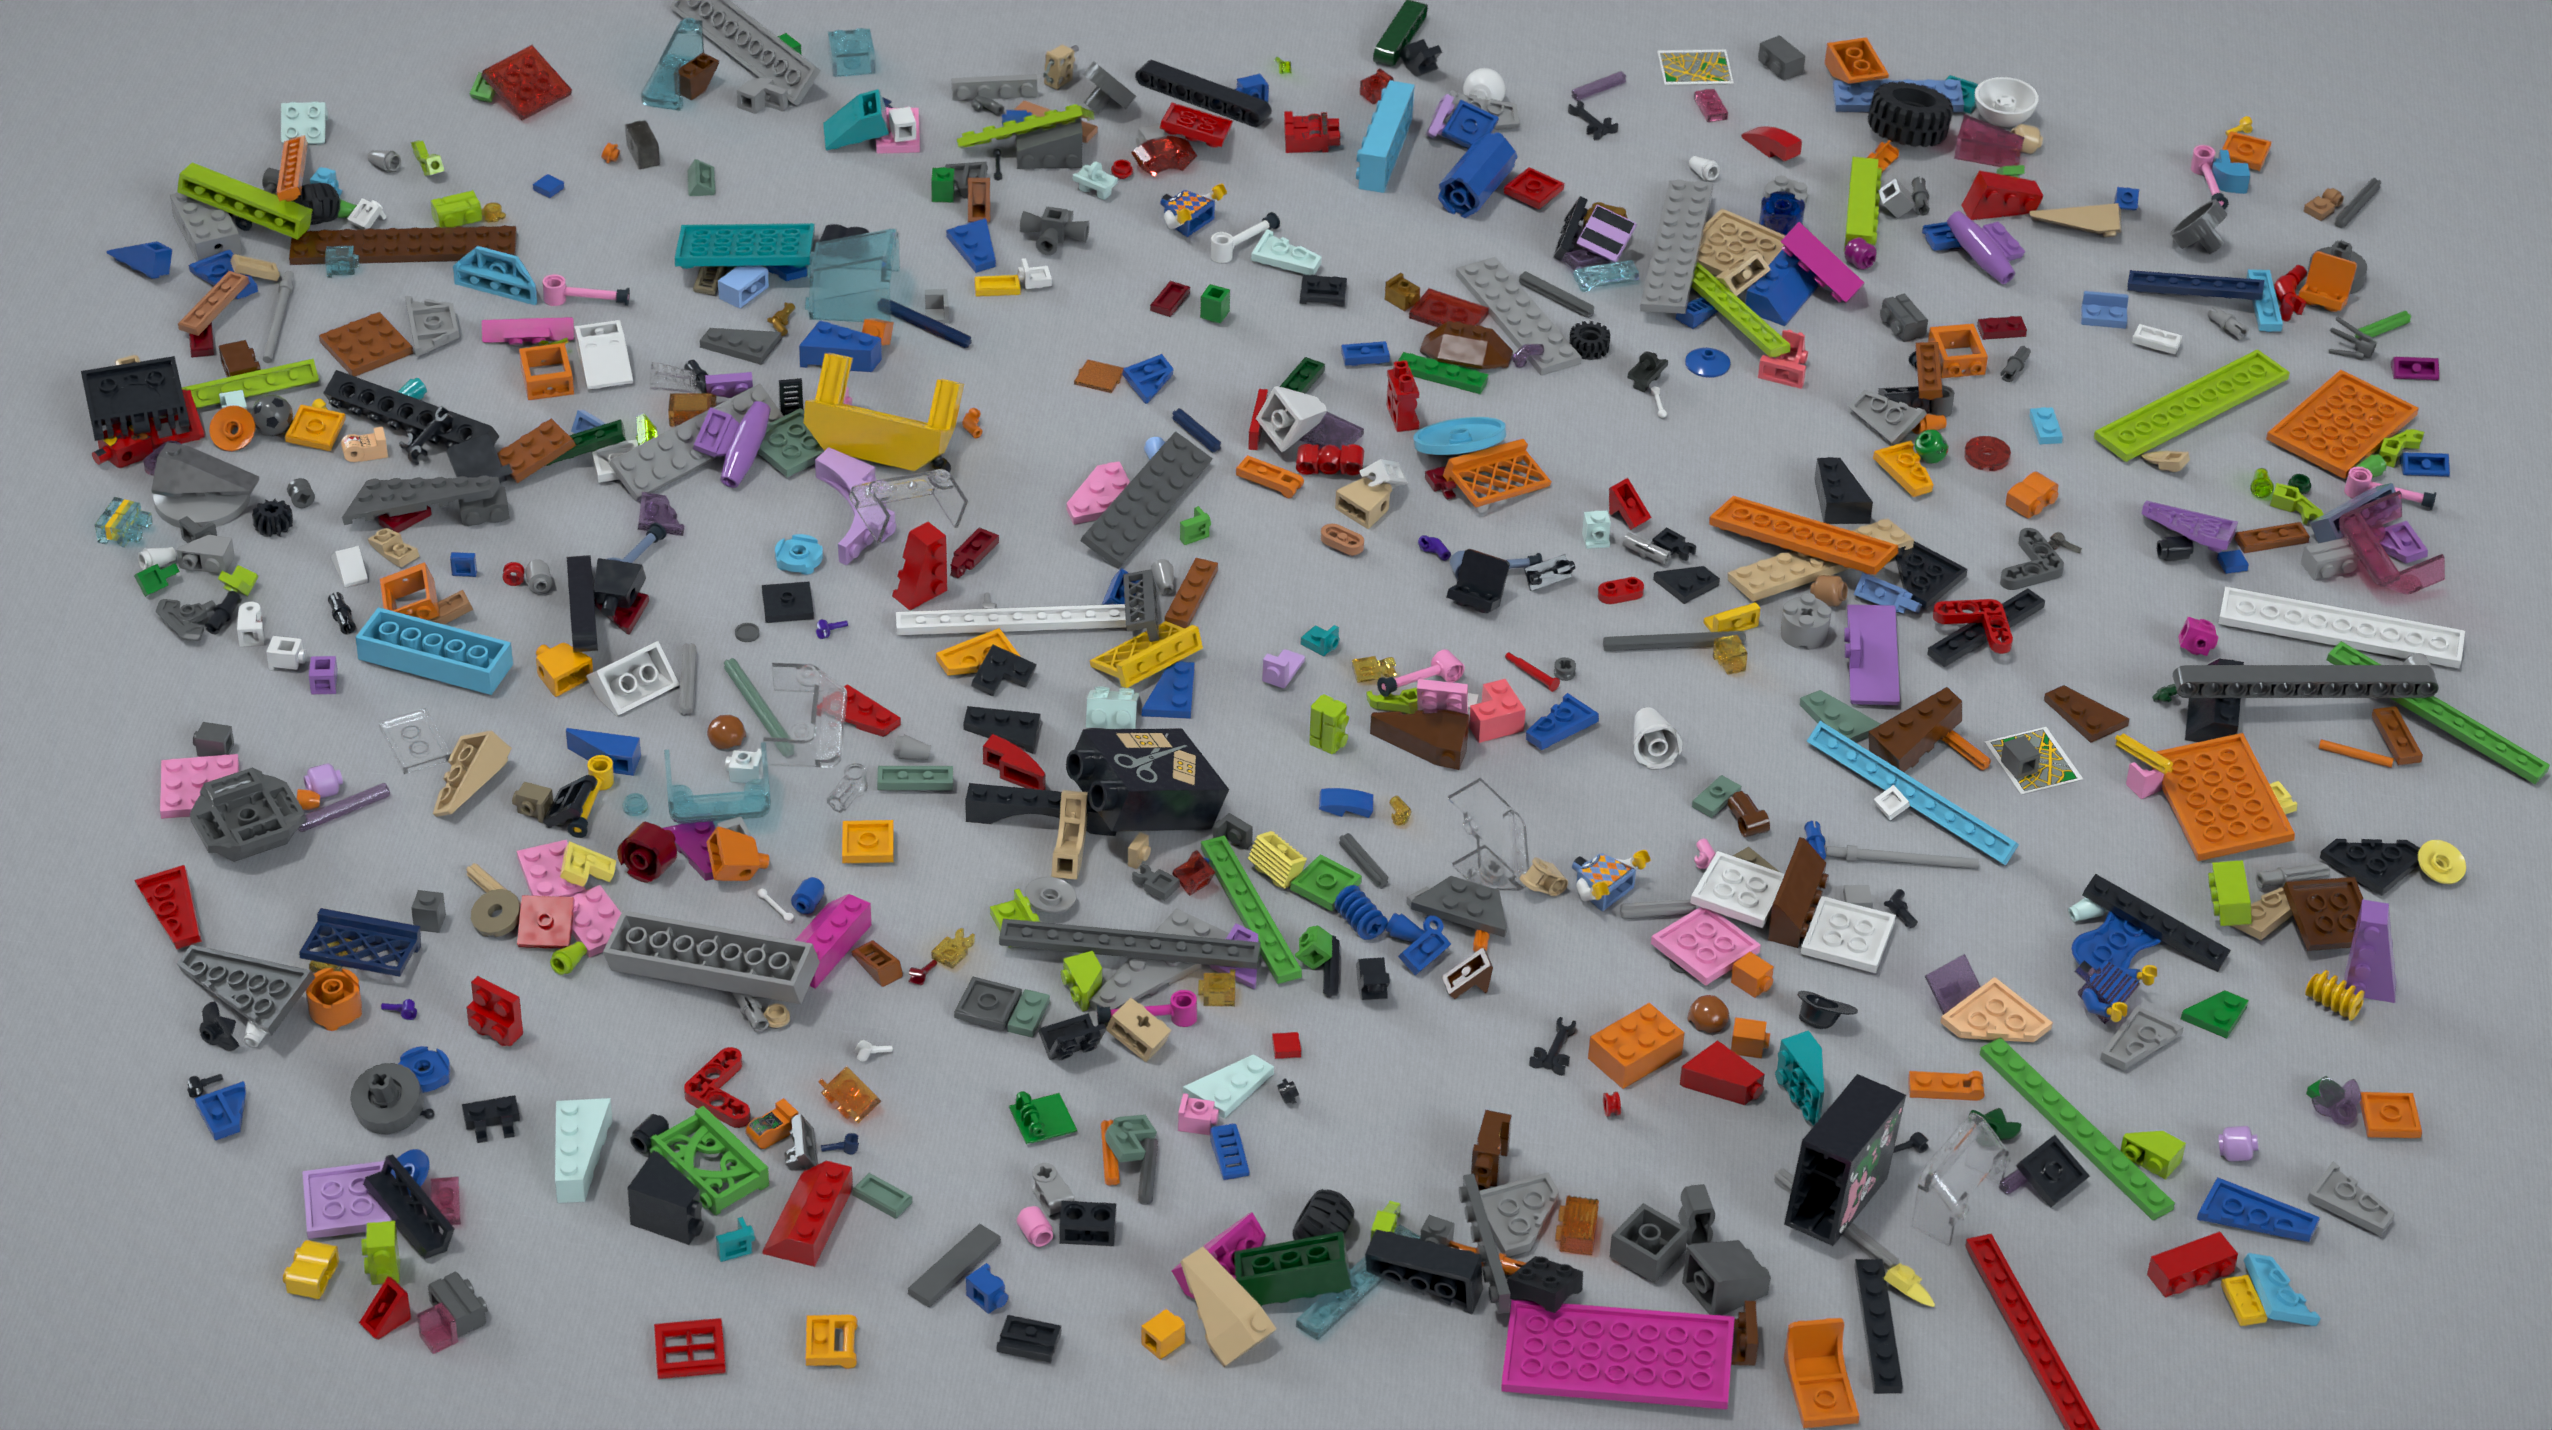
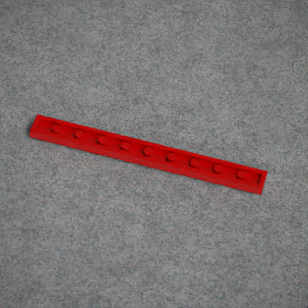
(2030, 1334)

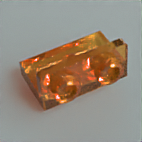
(851, 1094)

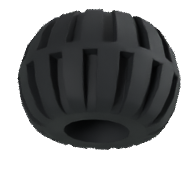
(323, 201)
(1324, 1214)

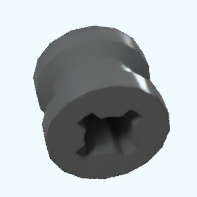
(300, 493)

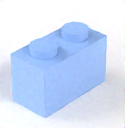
(743, 284)

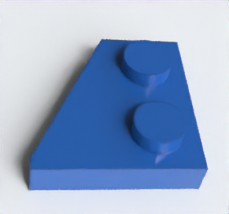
(1148, 376)

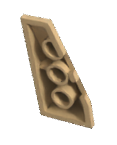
(2096, 219)
(473, 763)
(1227, 1310)

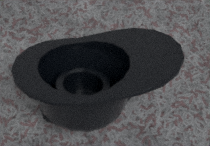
(1820, 1011)

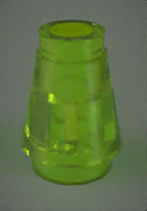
(2261, 483)

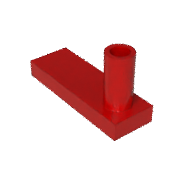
(1255, 428)

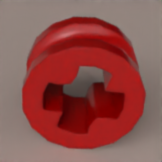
(513, 567)
(1611, 1104)

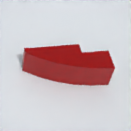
(1774, 142)
(1013, 763)

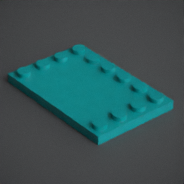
(744, 245)

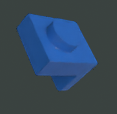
(2127, 198)

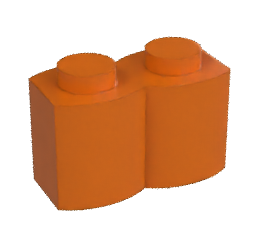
(2032, 494)

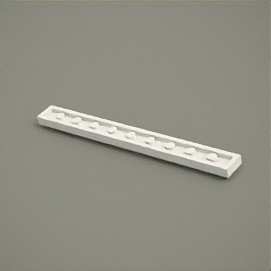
(1011, 619)

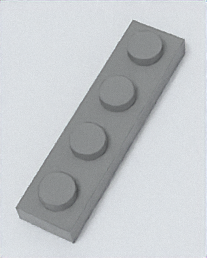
(994, 87)

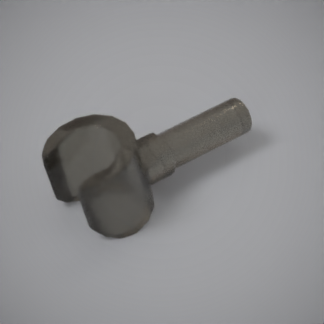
(2058, 540)

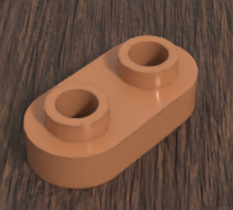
(1342, 539)

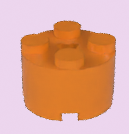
(334, 998)

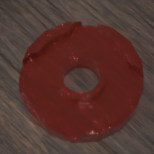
(1998, 450)

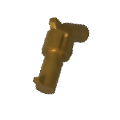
(780, 318)

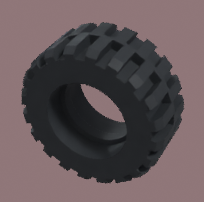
(1910, 114)

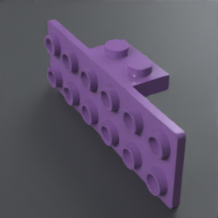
(1872, 654)

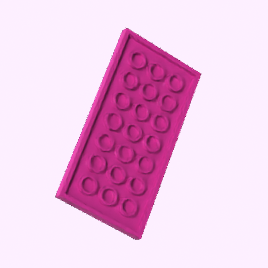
(1619, 1354)

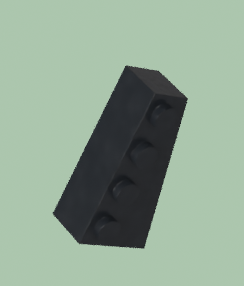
(1427, 1267)

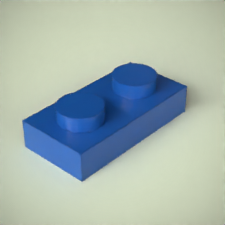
(1365, 353)

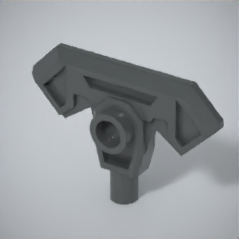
(185, 619)

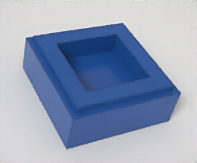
(548, 185)
(2232, 561)
(463, 564)

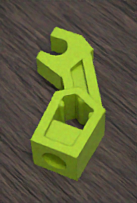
(431, 163)
(2392, 447)
(2290, 500)
(1405, 702)
(1387, 1219)

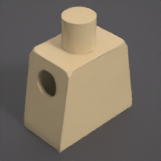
(1363, 502)

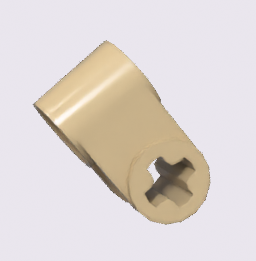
(1544, 878)

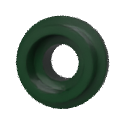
(2300, 481)

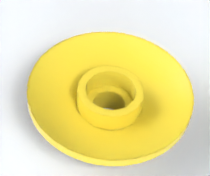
(2441, 861)

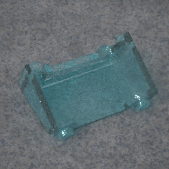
(663, 85)

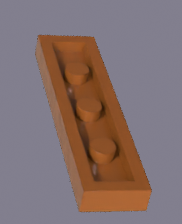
(1928, 370)
(1191, 592)

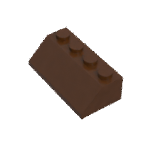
(1798, 895)

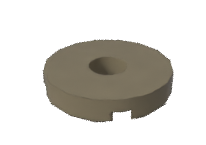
(490, 902)

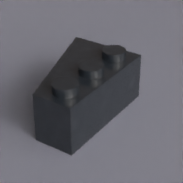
(1840, 494)

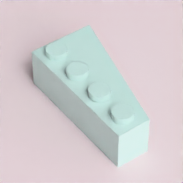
(579, 1139)

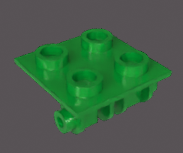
(1041, 1117)

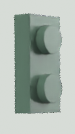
(1028, 1013)

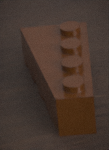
(1916, 730)

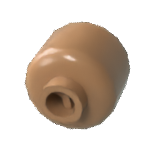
(1830, 589)

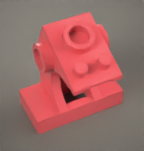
(1787, 367)

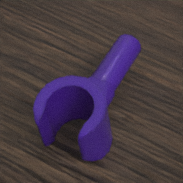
(824, 627)
(407, 1009)

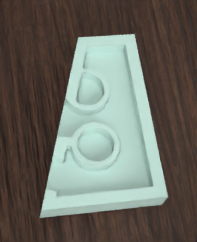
(1281, 254)

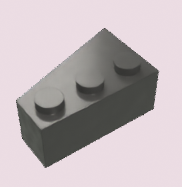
(1051, 148)

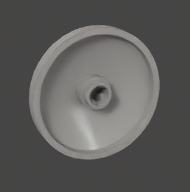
(201, 509)

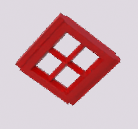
(195, 428)
(689, 1367)

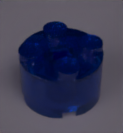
(1781, 212)

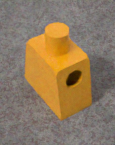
(562, 668)

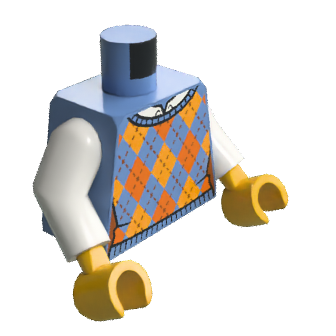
(1607, 878)

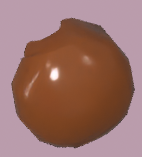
(726, 731)
(1708, 1013)

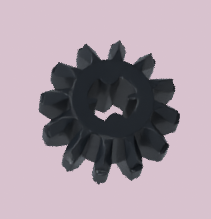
(272, 517)

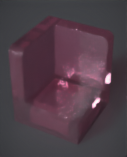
(437, 1328)

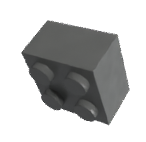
(1648, 1242)

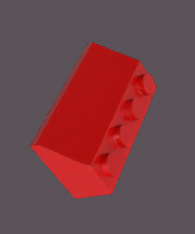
(811, 1213)

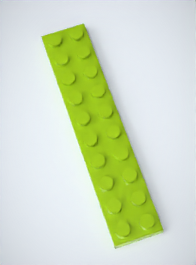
(2191, 405)

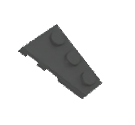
(741, 344)

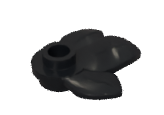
(217, 1029)

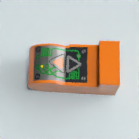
(772, 1126)

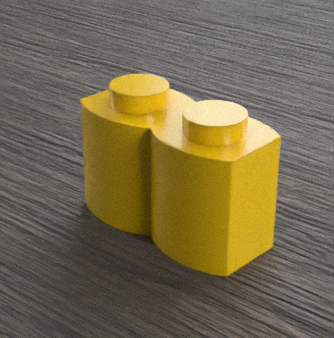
(311, 1269)

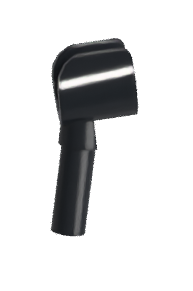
(196, 1085)
(1917, 1141)

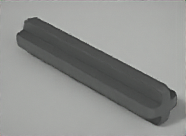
(1363, 860)
(1147, 1172)

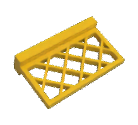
(1141, 658)

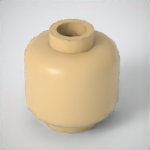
(2032, 137)

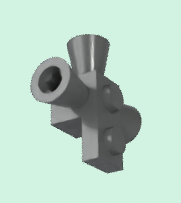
(1054, 227)

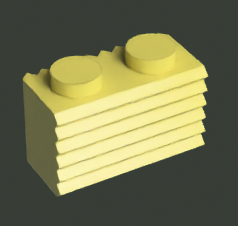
(1276, 859)

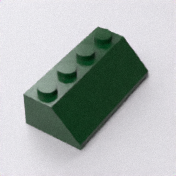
(1294, 1269)

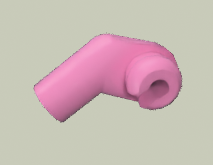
(1706, 854)

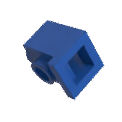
(1255, 86)
(986, 1289)

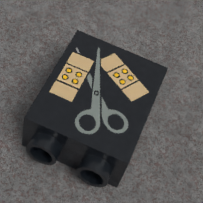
(1147, 779)

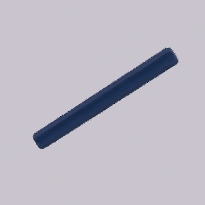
(930, 324)

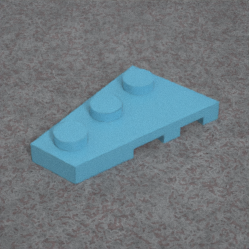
(2275, 1293)

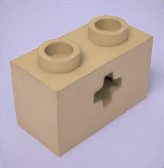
(1138, 1029)

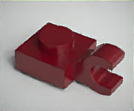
(1438, 482)

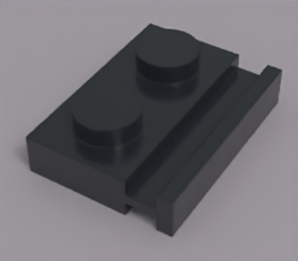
(1029, 1338)

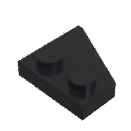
(1687, 583)

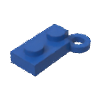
(1426, 947)

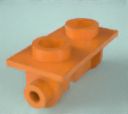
(1885, 154)

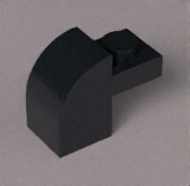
(1420, 58)
(1372, 978)

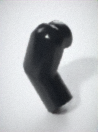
(941, 463)

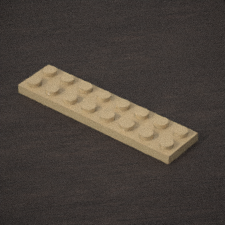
(1795, 569)

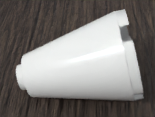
(1655, 739)

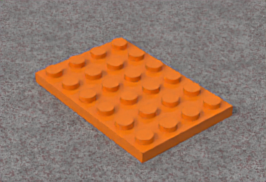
(2342, 423)
(2223, 798)

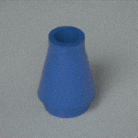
(1403, 928)

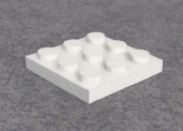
(1738, 889)
(1848, 934)

